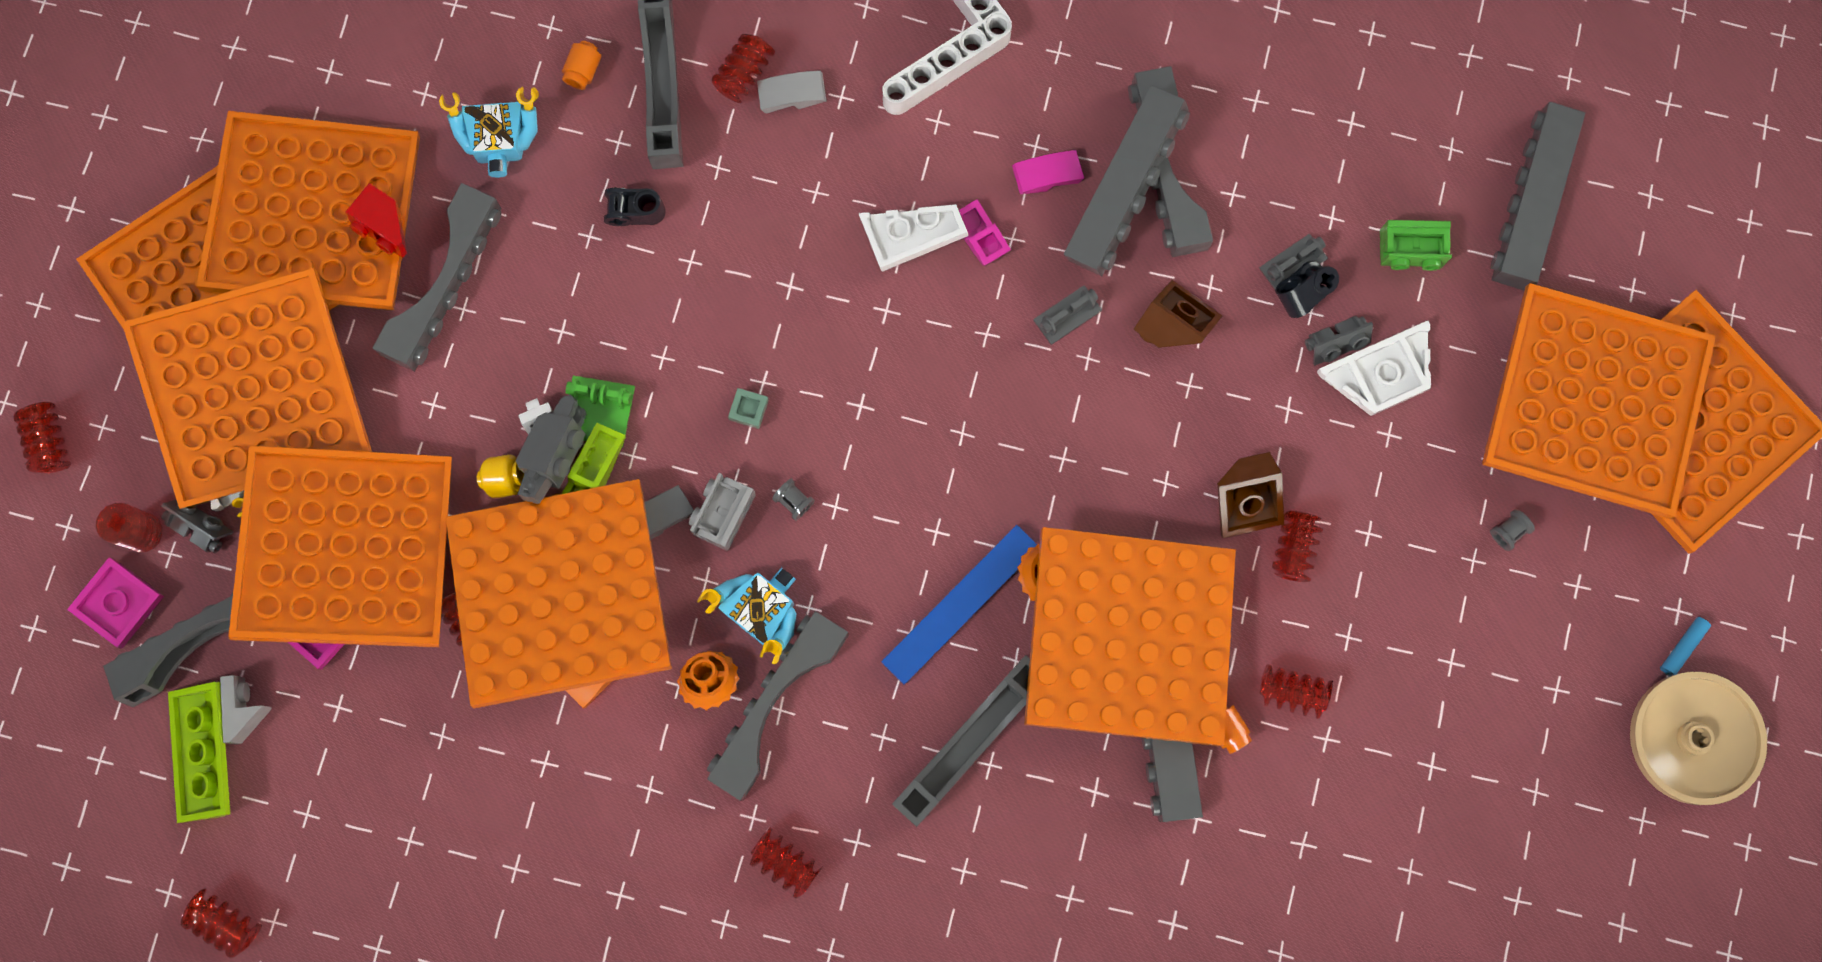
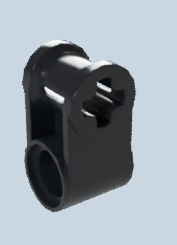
(626, 207)
(1304, 288)

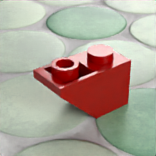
(379, 217)

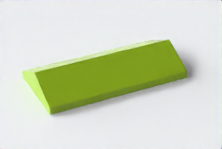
(198, 753)

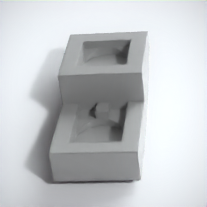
(792, 89)

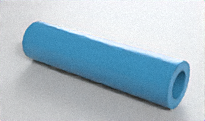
(1685, 646)

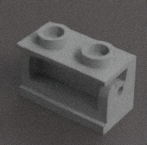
(722, 511)

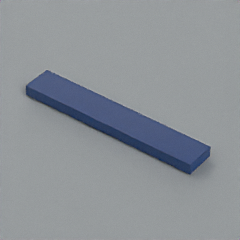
(958, 606)

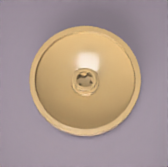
(1698, 738)

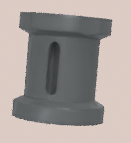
(793, 499)
(1512, 530)

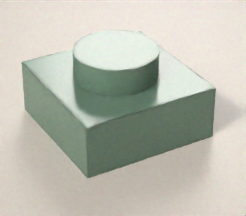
(748, 408)

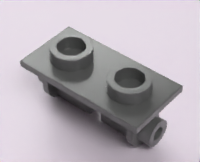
(1293, 258)
(1068, 314)
(1352, 335)
(206, 528)

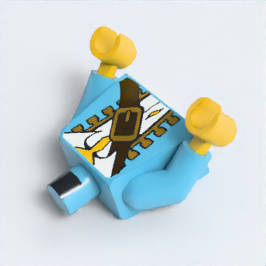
(494, 131)
(758, 608)

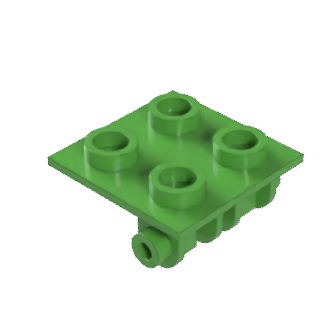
(603, 401)

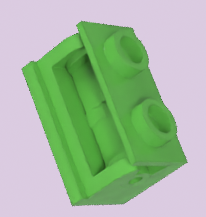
(1415, 244)

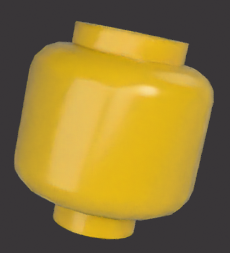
(500, 476)

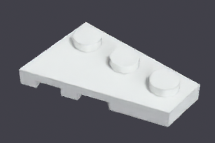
(909, 234)

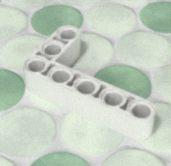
(954, 50)

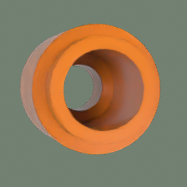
(581, 65)
(1235, 731)

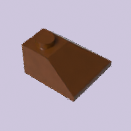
(1176, 318)
(1251, 496)

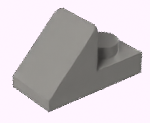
(237, 718)

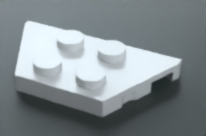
(1384, 371)

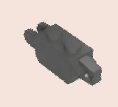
(550, 449)

